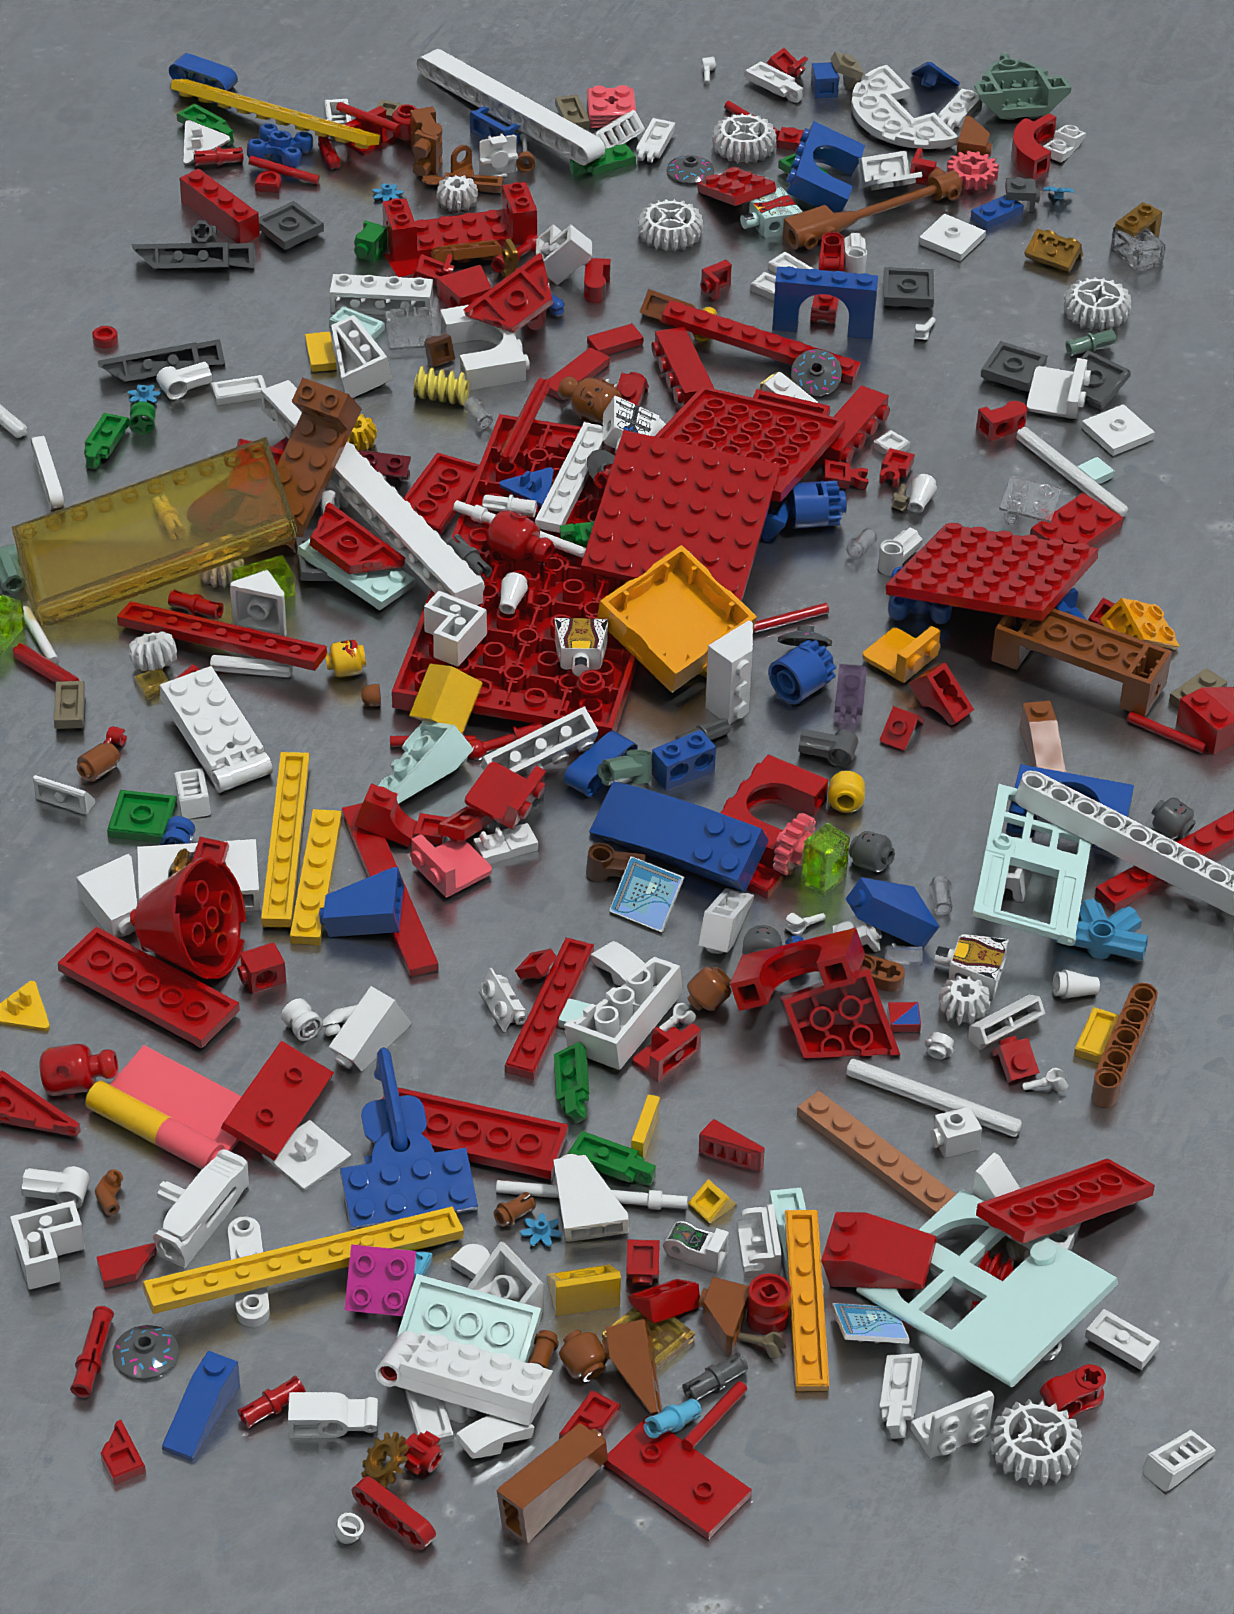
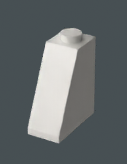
(110, 895)
(371, 1026)
(586, 1201)

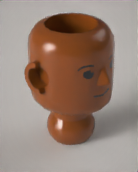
(588, 397)

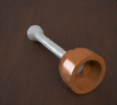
(525, 156)

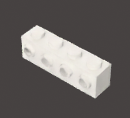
(379, 294)
(547, 744)

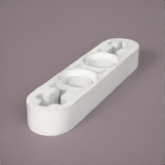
(47, 472)

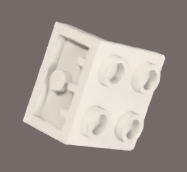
(954, 1425)

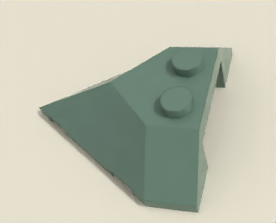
(1020, 89)

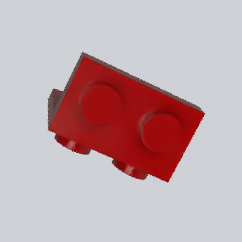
(505, 794)

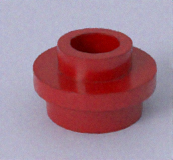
(590, 683)

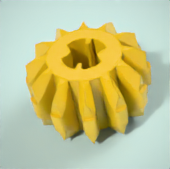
(363, 434)

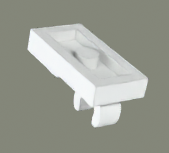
(506, 843)

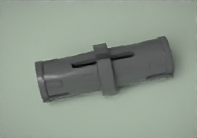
(471, 556)
(715, 1377)

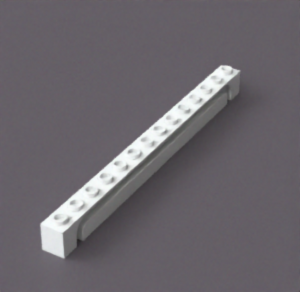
(385, 510)

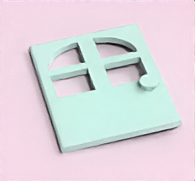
(1018, 1315)

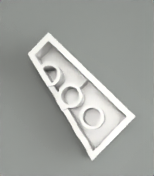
(627, 1014)

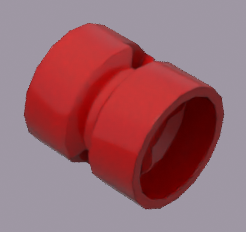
(768, 1303)

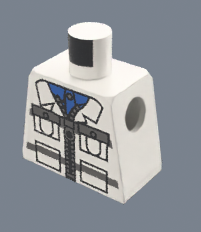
(627, 416)

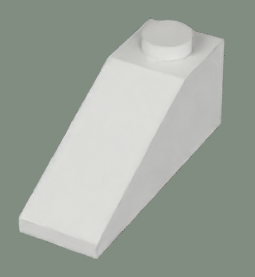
(724, 920)

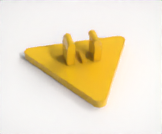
(24, 1009)

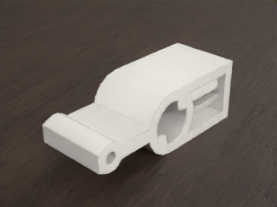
(329, 1414)

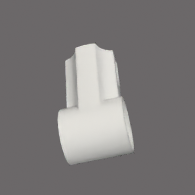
(855, 254)
(177, 382)
(897, 551)
(56, 1186)

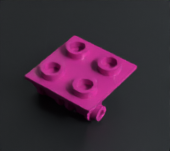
(379, 1280)

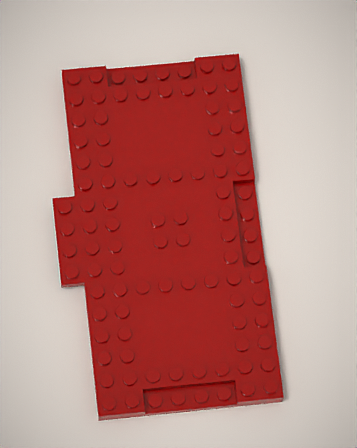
(519, 652)

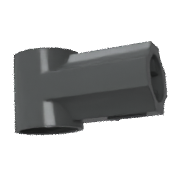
(203, 233)
(837, 748)

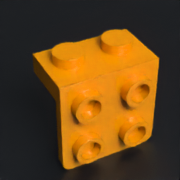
(902, 654)

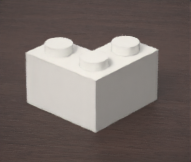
(563, 251)
(455, 627)
(44, 1236)

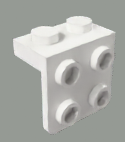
(886, 171)
(1059, 391)

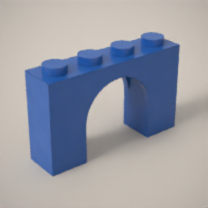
(811, 183)
(853, 289)
(1109, 793)

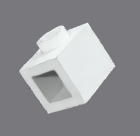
(956, 1132)

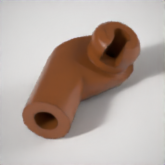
(107, 1190)

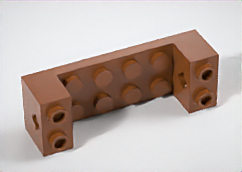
(314, 448)
(1093, 647)

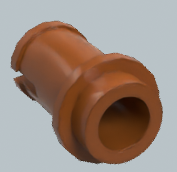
(508, 1212)
(544, 1345)

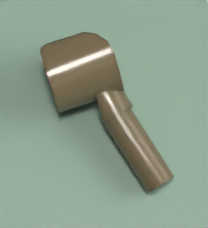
(900, 501)
(771, 1342)

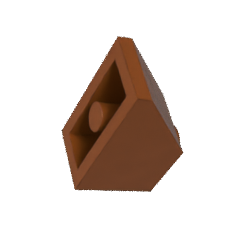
(974, 138)
(724, 1311)

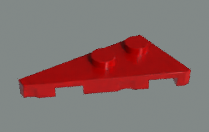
(27, 1109)

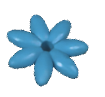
(387, 192)
(1058, 192)
(144, 393)
(541, 1230)

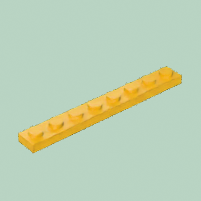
(285, 840)

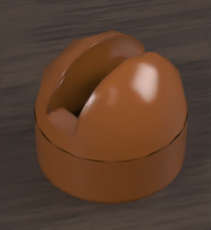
(371, 695)

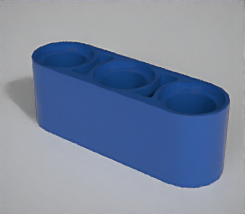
(203, 71)
(583, 772)

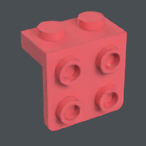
(449, 865)

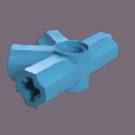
(1110, 935)

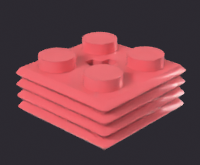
(608, 104)

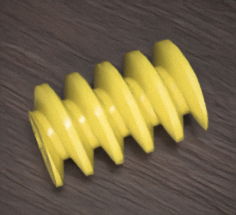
(441, 386)

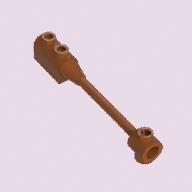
(809, 226)

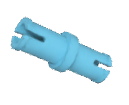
(672, 1418)

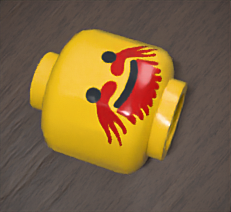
(346, 658)

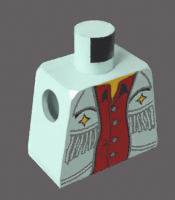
(768, 213)

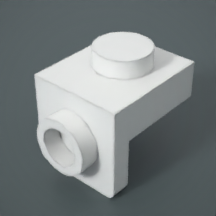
(867, 933)

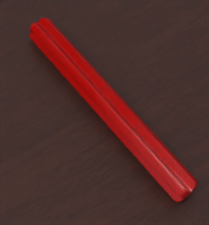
(524, 421)

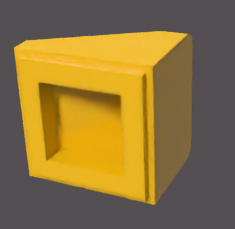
(711, 1202)

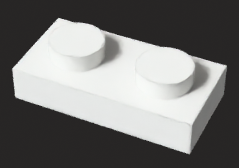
(782, 385)
(1122, 1339)

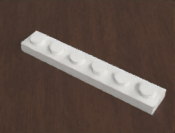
(570, 479)

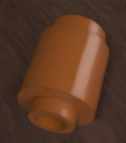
(98, 761)

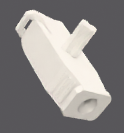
(199, 1207)

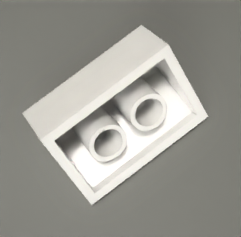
(730, 673)

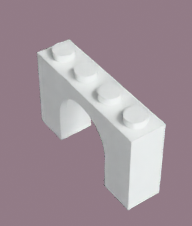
(490, 367)
(241, 859)

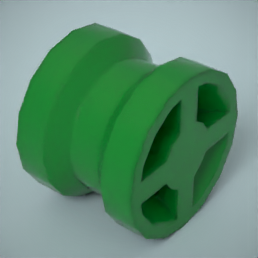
(136, 421)

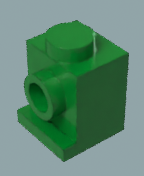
(371, 241)

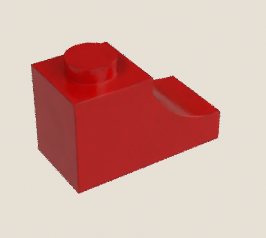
(941, 692)
(384, 817)

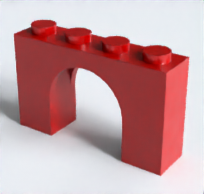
(776, 783)
(834, 955)

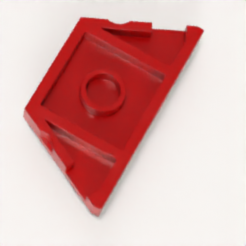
(515, 298)
(351, 544)

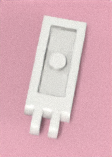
(962, 105)
(655, 139)

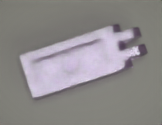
(850, 691)

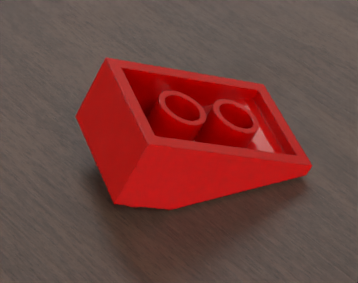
(1209, 716)
(876, 1253)

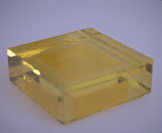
(150, 683)

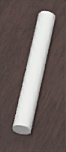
(39, 635)

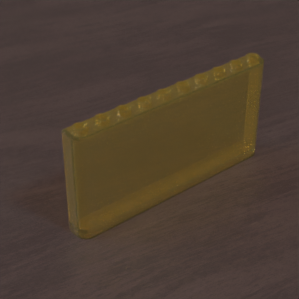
(154, 533)

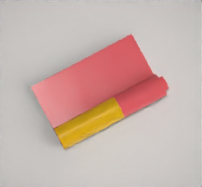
(167, 1106)

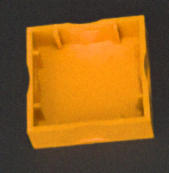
(673, 617)

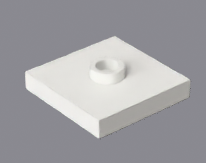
(952, 237)
(1118, 430)

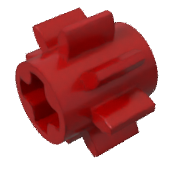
(423, 1452)

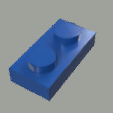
(996, 212)

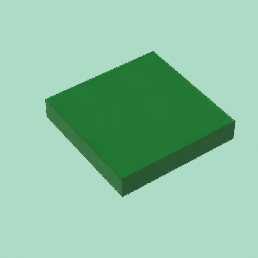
(141, 816)

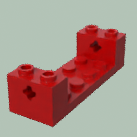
(412, 238)

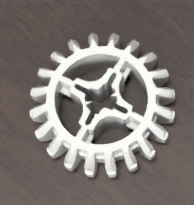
(744, 138)
(670, 225)
(1097, 304)
(1032, 1452)

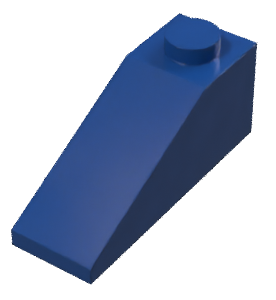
(202, 1404)

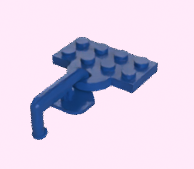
(404, 1169)

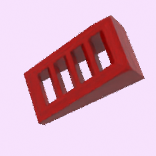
(730, 1146)

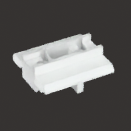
(497, 155)

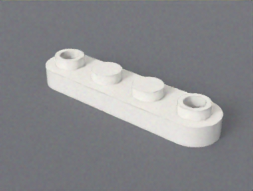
(245, 1240)

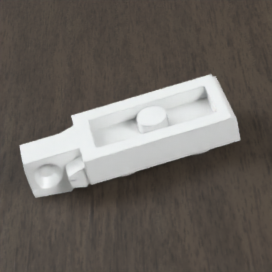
(774, 81)
(900, 1391)

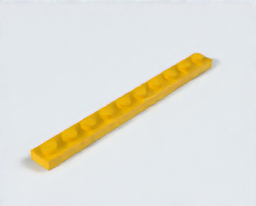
(282, 115)
(297, 1260)

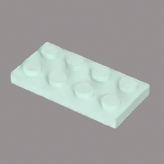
(375, 587)
(471, 1317)

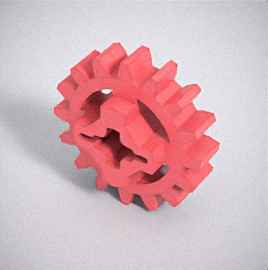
(974, 169)
(790, 843)

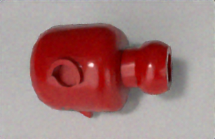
(517, 538)
(74, 1069)

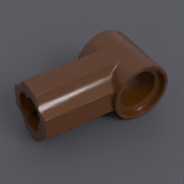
(605, 862)

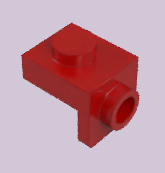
(787, 63)
(431, 268)
(715, 278)
(632, 387)
(1016, 1058)
(642, 1261)

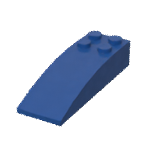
(681, 834)

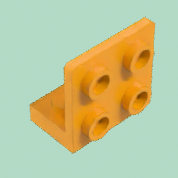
(1140, 621)

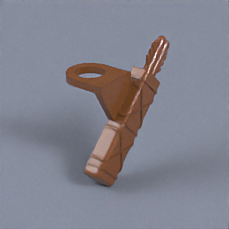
(489, 184)

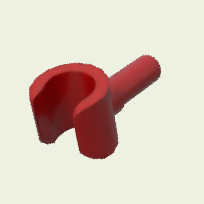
(533, 586)
(115, 736)

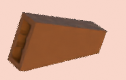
(550, 1481)

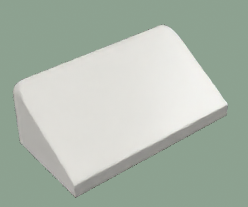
(63, 795)

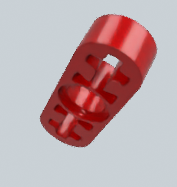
(393, 1513)

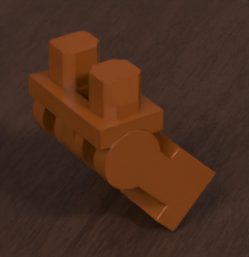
(426, 141)

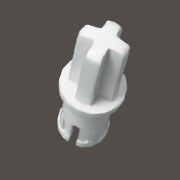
(519, 506)

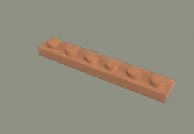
(875, 1153)

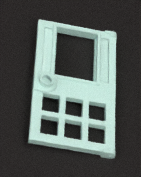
(1007, 850)

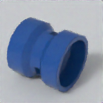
(178, 831)

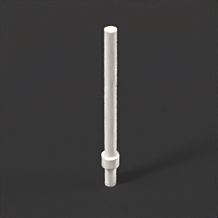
(481, 515)
(653, 1199)

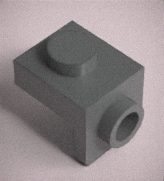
(1022, 190)

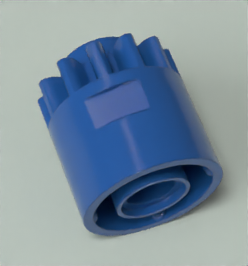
(816, 505)
(801, 671)

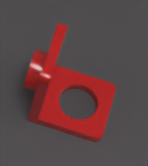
(899, 728)

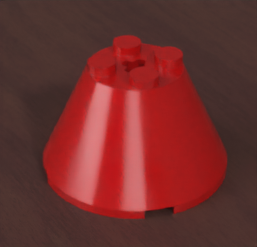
(194, 919)

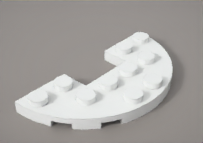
(881, 115)

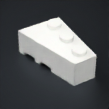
(359, 357)

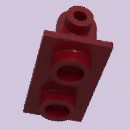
(389, 465)

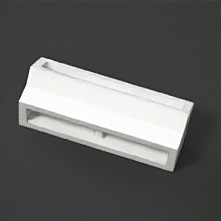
(1004, 1017)

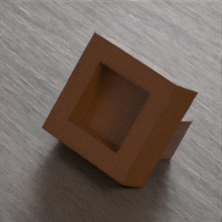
(439, 350)

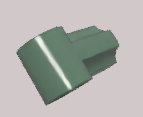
(10, 571)
(631, 768)

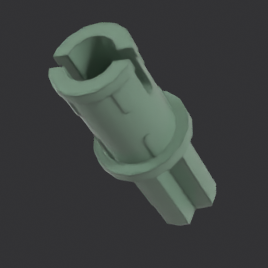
(1090, 342)

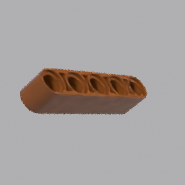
(1124, 1045)

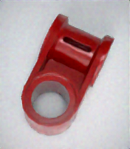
(831, 255)
(1073, 1392)

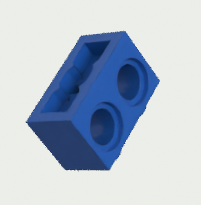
(683, 760)

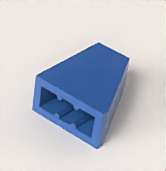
(365, 906)
(893, 910)

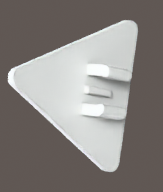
(199, 139)

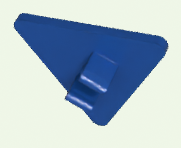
(932, 73)
(530, 485)

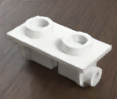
(501, 1001)

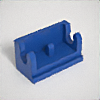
(485, 126)

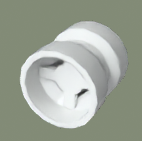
(301, 1019)

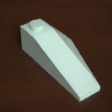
(428, 756)

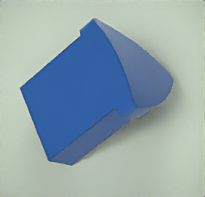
(775, 521)

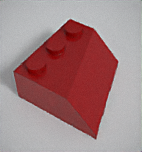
(840, 1020)

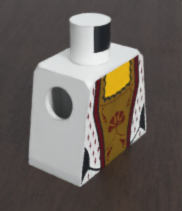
(581, 643)
(975, 956)

